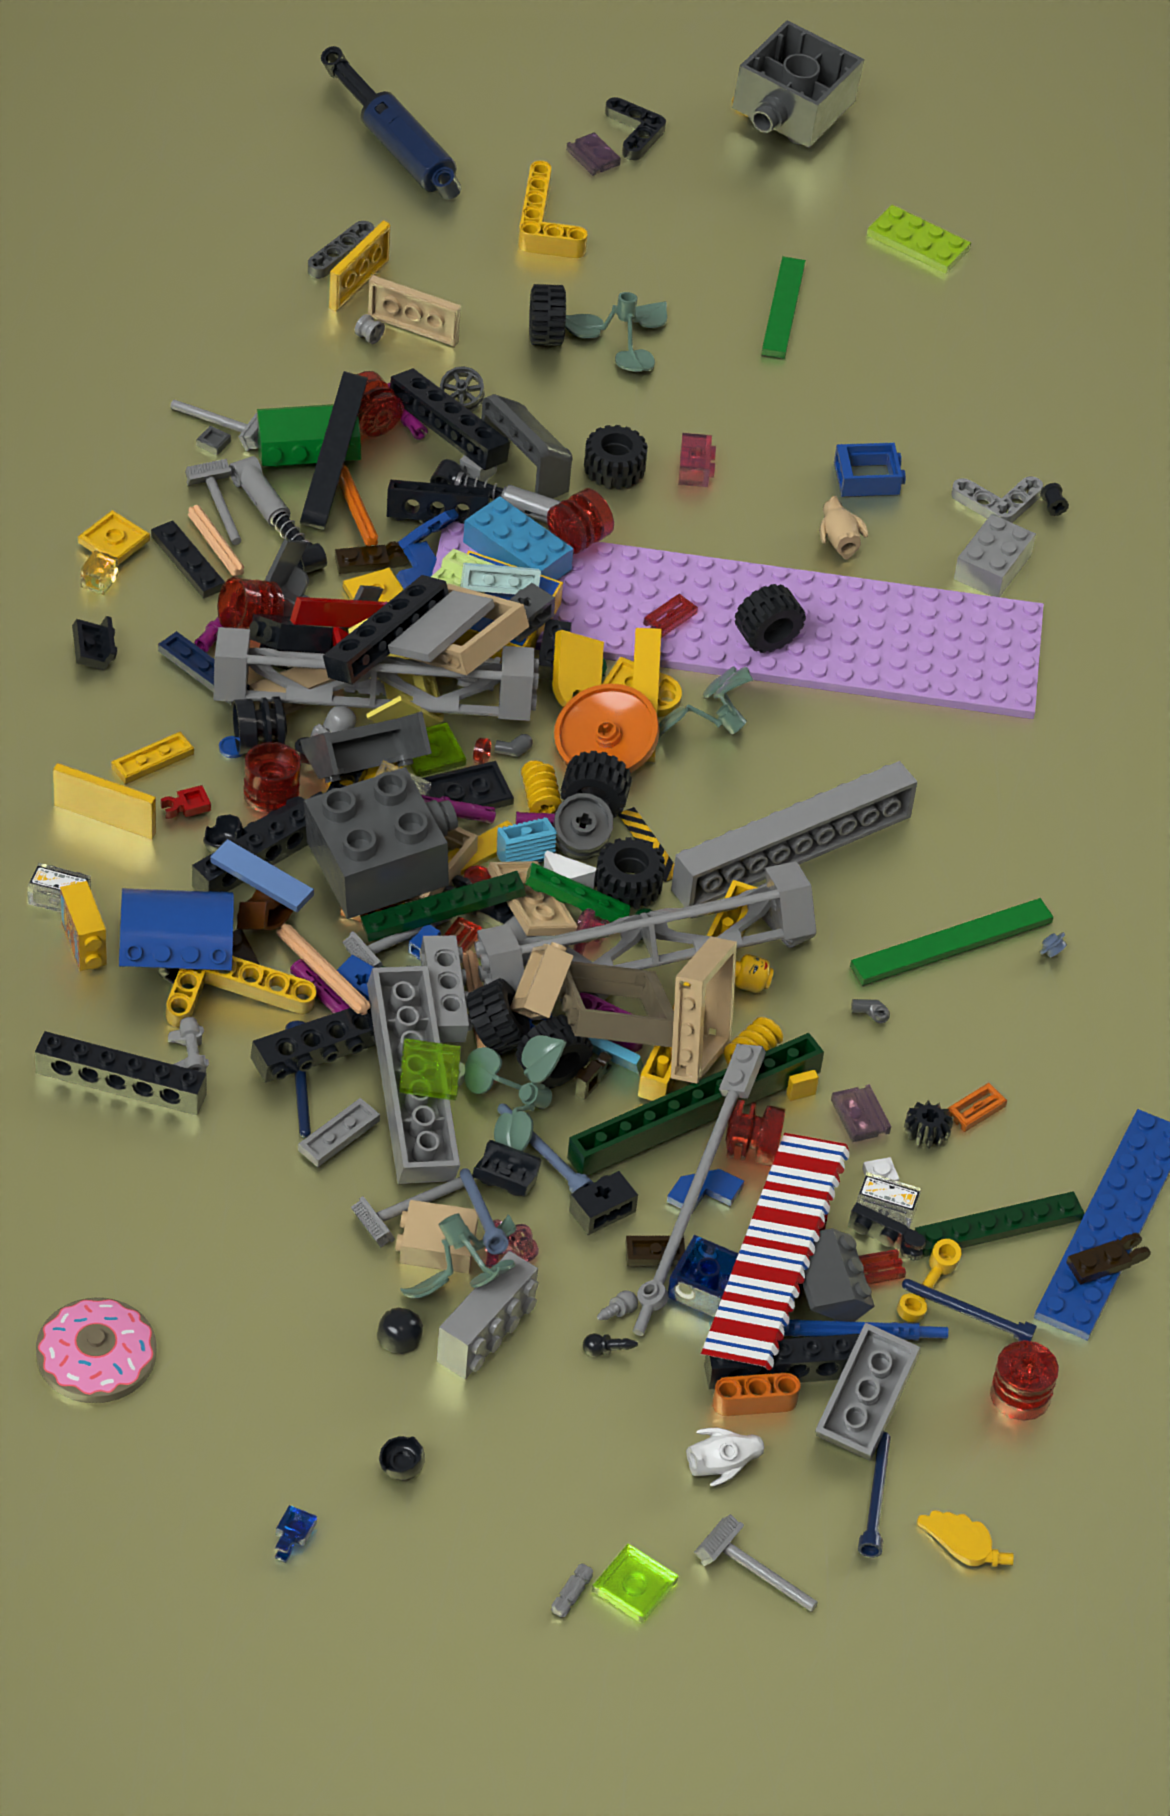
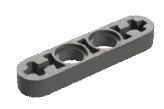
(321, 263)

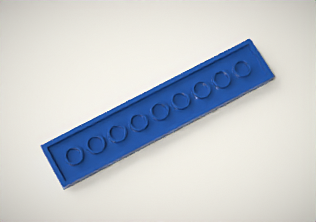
(1116, 1210)

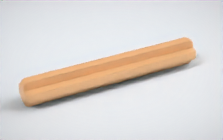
(216, 541)

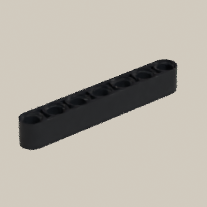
(333, 450)

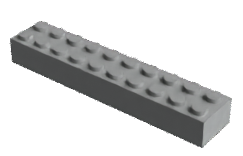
(794, 834)

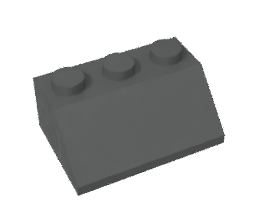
(836, 1278)

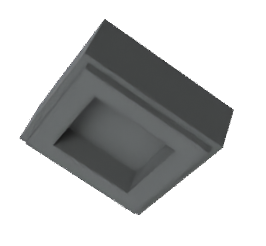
(213, 440)

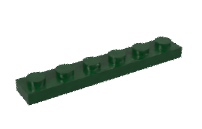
(443, 906)
(1004, 1222)

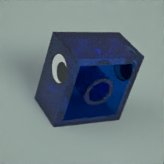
(702, 1275)

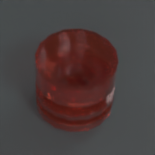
(379, 407)
(581, 519)
(243, 597)
(271, 776)
(755, 1132)
(1024, 1380)

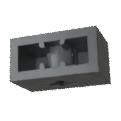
(538, 607)

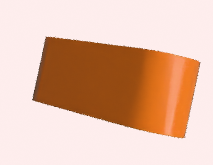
(767, 1386)

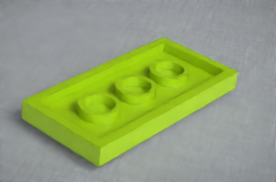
(919, 239)

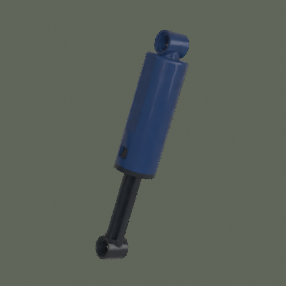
(397, 130)

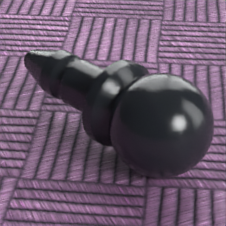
(596, 1345)

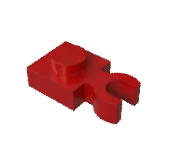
(189, 801)

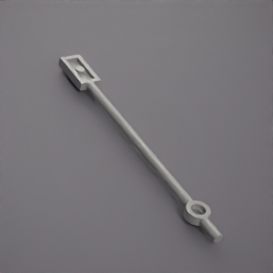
(735, 1084)

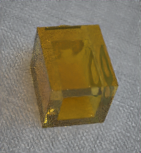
(99, 572)

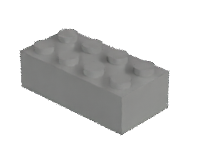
(486, 1318)
(868, 1391)

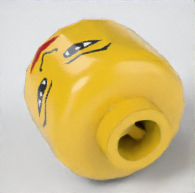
(753, 973)

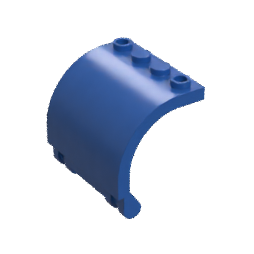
(176, 929)

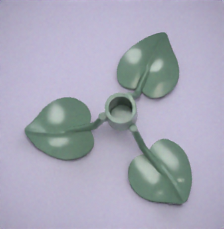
(648, 316)
(728, 714)
(540, 1059)
(459, 1235)

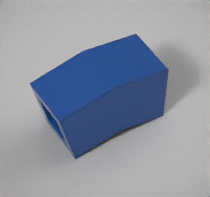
(416, 941)

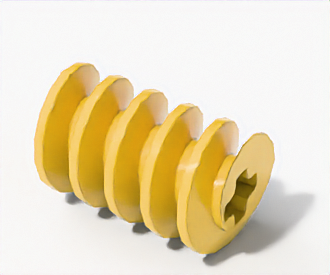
(541, 787)
(759, 1033)

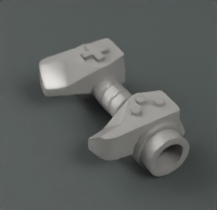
(190, 1036)

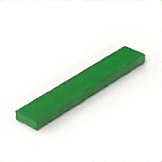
(783, 307)

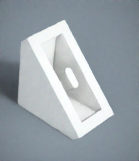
(571, 869)

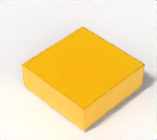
(802, 1085)

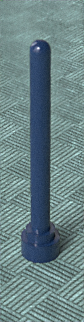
(302, 1095)
(1020, 1331)
(871, 1541)

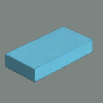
(620, 1054)

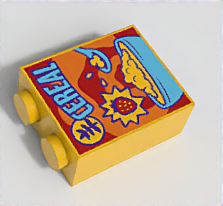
(83, 926)

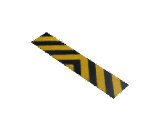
(640, 830)

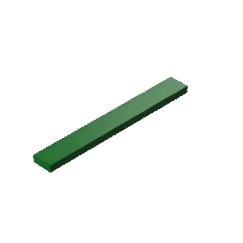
(951, 941)

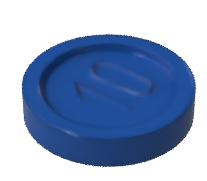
(228, 747)

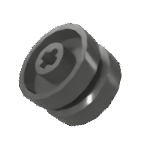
(587, 811)

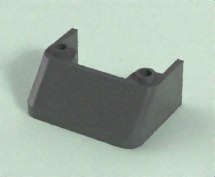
(534, 440)
(295, 581)
(367, 746)

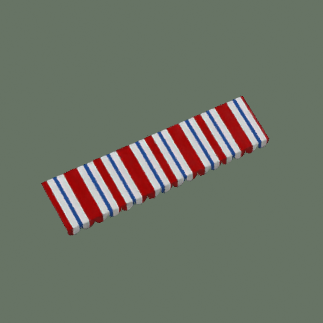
(776, 1250)

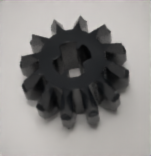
(928, 1124)

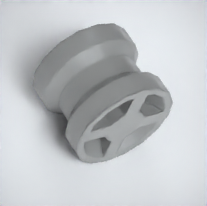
(369, 329)

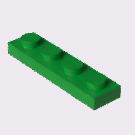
(574, 893)

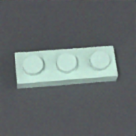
(498, 578)

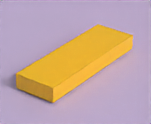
(152, 757)

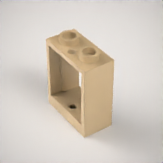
(541, 981)

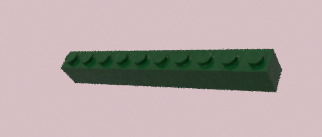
(685, 1109)

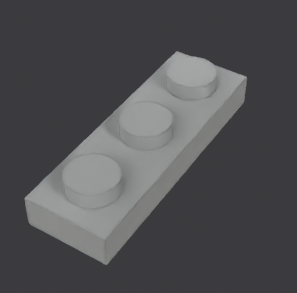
(339, 1132)

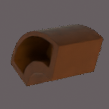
(262, 913)

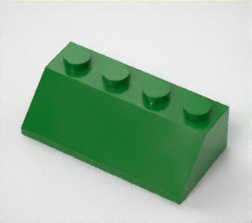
(297, 435)

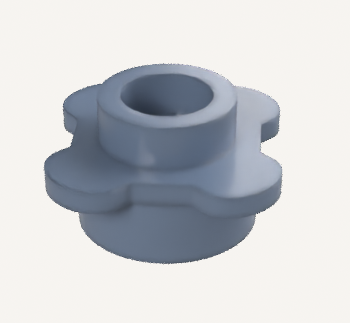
(1053, 944)

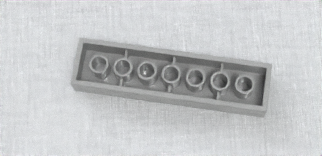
(418, 1125)

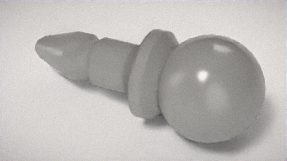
(622, 1304)

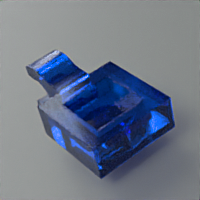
(293, 1528)

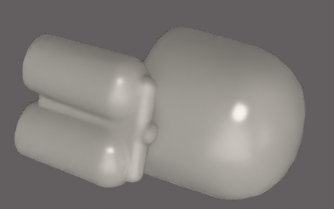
(338, 719)

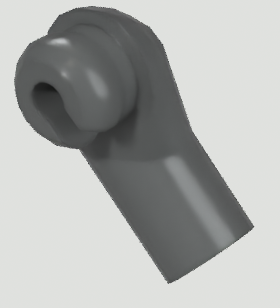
(515, 747)
(872, 1008)

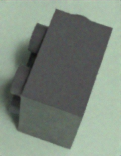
(797, 84)
(379, 841)

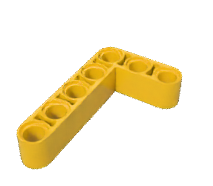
(541, 236)
(235, 983)

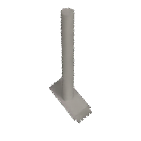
(248, 431)
(210, 473)
(358, 948)
(374, 1221)
(719, 1541)

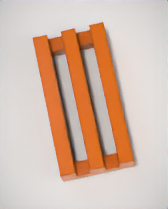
(979, 1110)

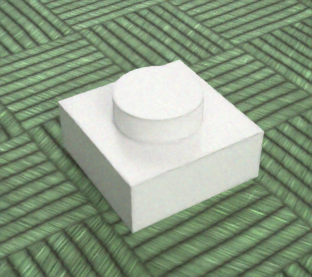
(881, 1167)

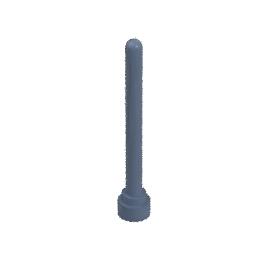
(575, 1180)
(494, 1238)

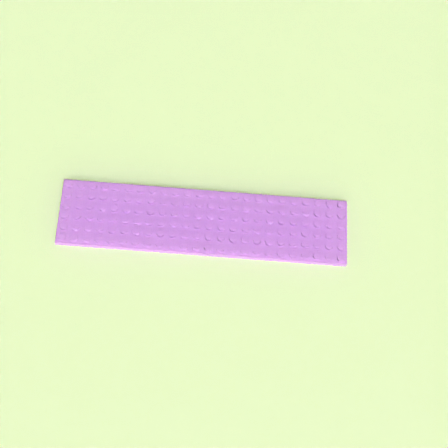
(855, 635)

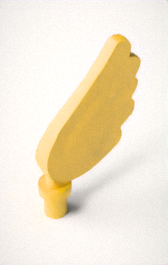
(964, 1539)

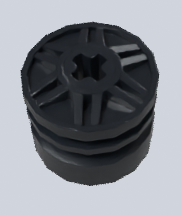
(259, 724)

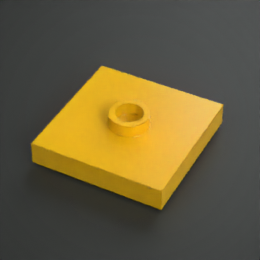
(114, 536)
(382, 578)

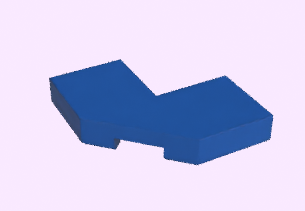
(431, 526)
(421, 559)
(717, 1185)

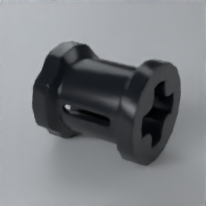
(1053, 496)

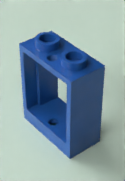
(867, 455)

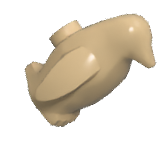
(841, 528)

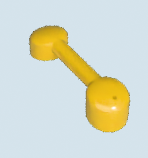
(943, 1261)

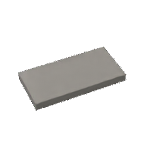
(441, 626)

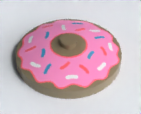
(96, 1350)

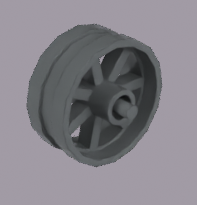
(462, 389)

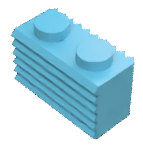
(526, 841)

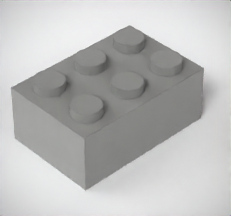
(994, 556)

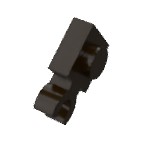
(589, 1077)

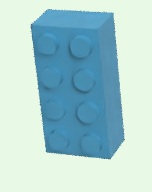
(516, 539)

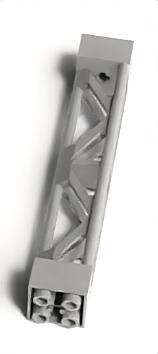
(516, 675)
(786, 896)

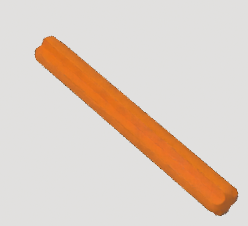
(357, 508)

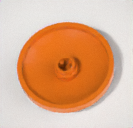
(609, 721)

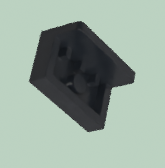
(94, 643)
(507, 1168)

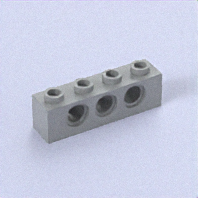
(447, 986)

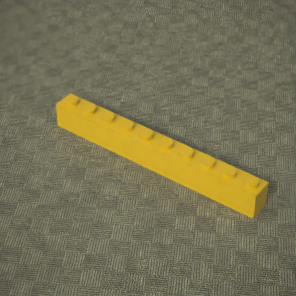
(656, 1075)

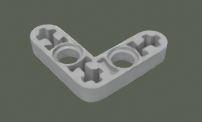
(969, 493)

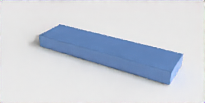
(262, 875)

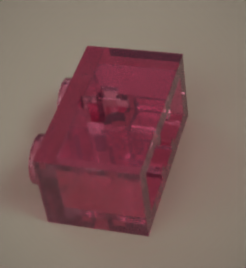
(696, 459)

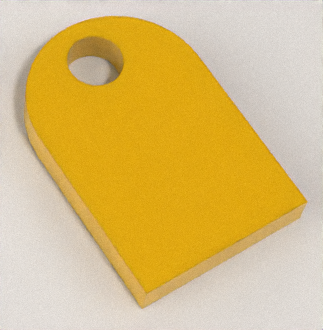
(576, 665)
(668, 687)

